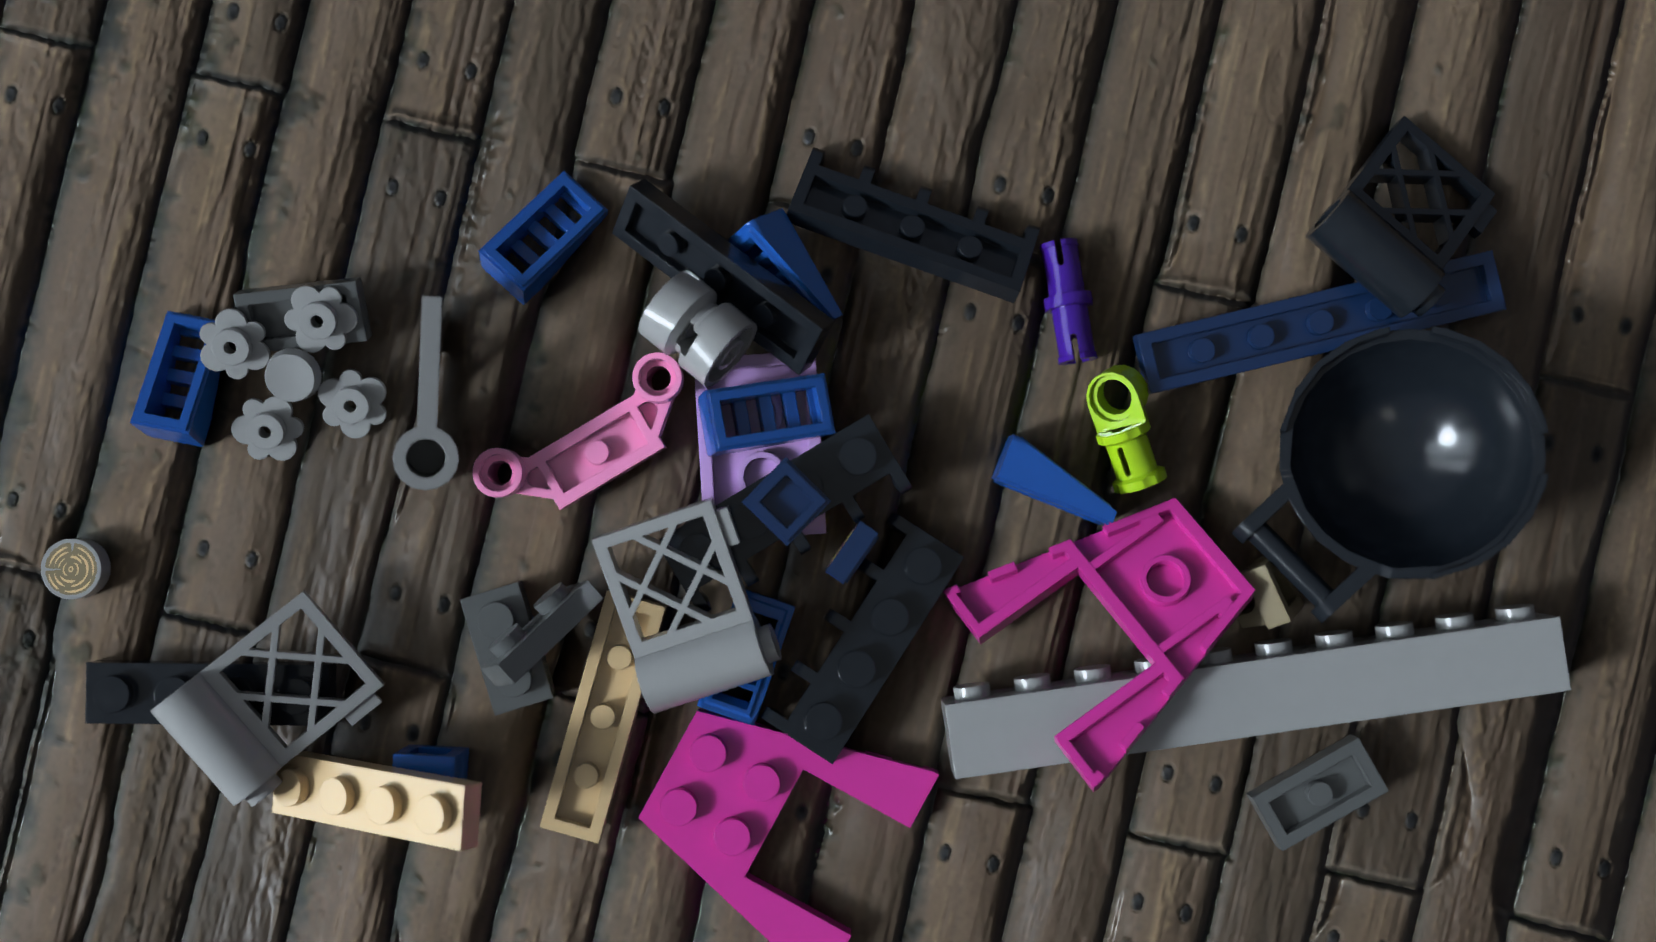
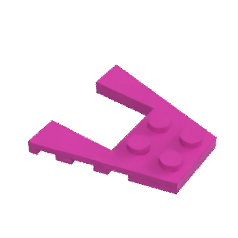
(1161, 587)
(727, 793)

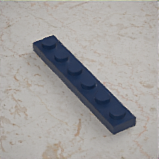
(1304, 327)

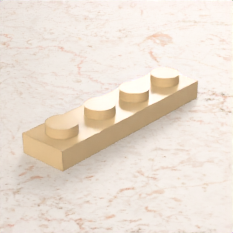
(599, 727)
(380, 800)

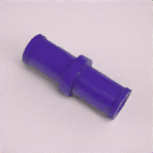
(1068, 301)

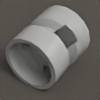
(690, 322)

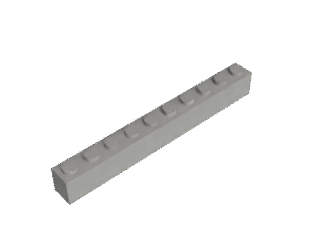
(1272, 688)

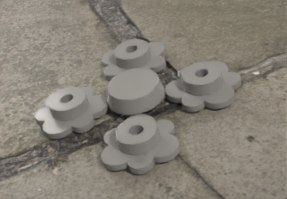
(293, 372)

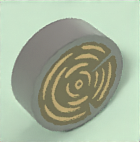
(75, 568)

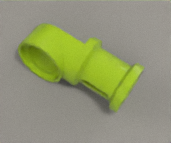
(1125, 431)

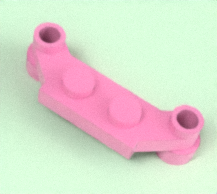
(595, 450)

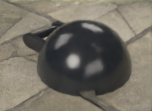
(1404, 461)

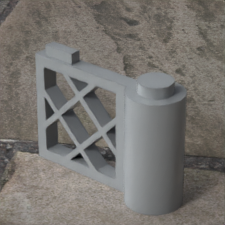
(426, 454)
(701, 655)
(227, 732)

